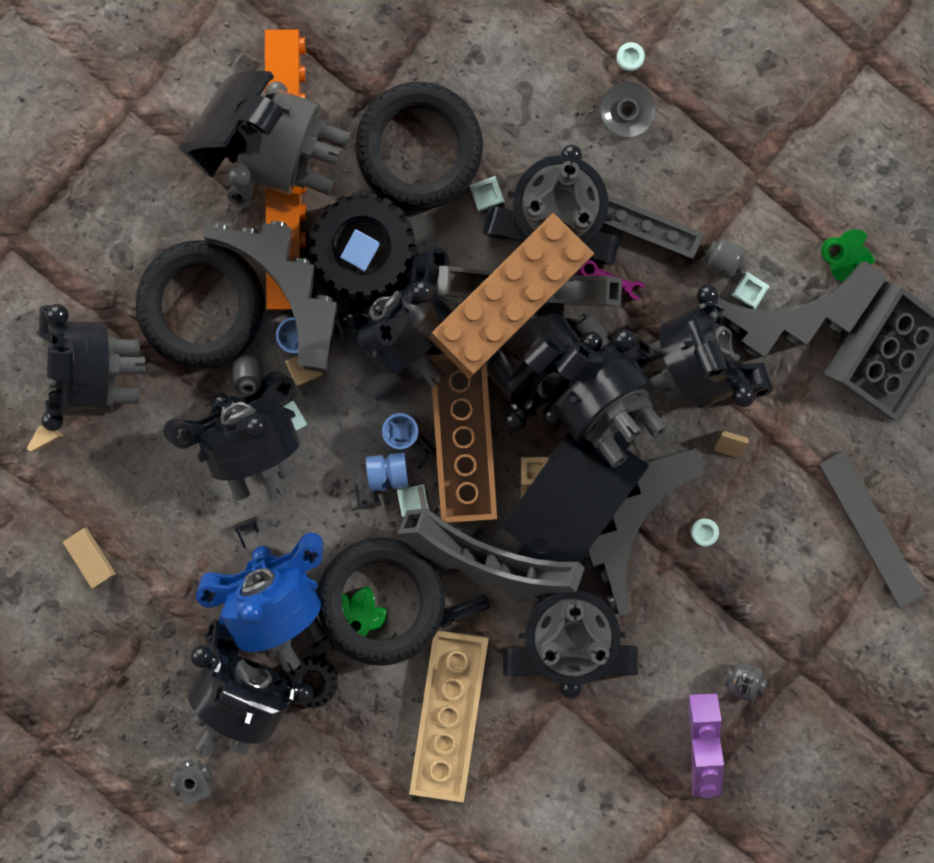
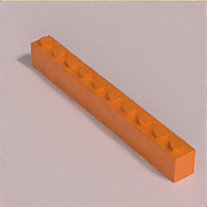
(283, 60)

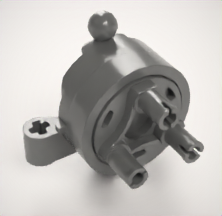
(285, 155)

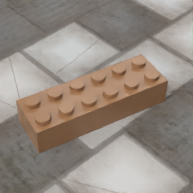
(511, 295)
(463, 444)

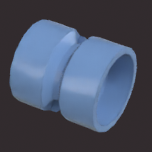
(288, 336)
(400, 431)
(387, 472)

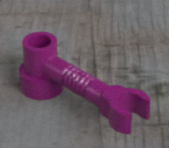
(626, 285)

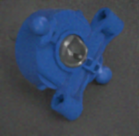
(269, 600)

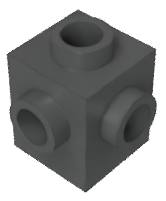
(192, 791)

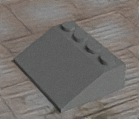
(886, 351)

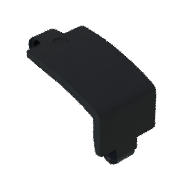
(216, 130)
(572, 500)

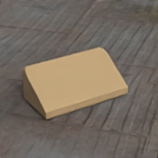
(89, 557)

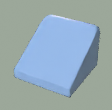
(360, 250)

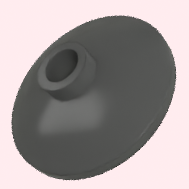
(641, 104)

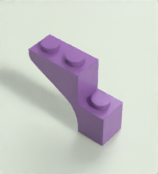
(706, 745)

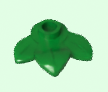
(849, 255)
(363, 610)

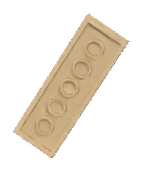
(448, 716)

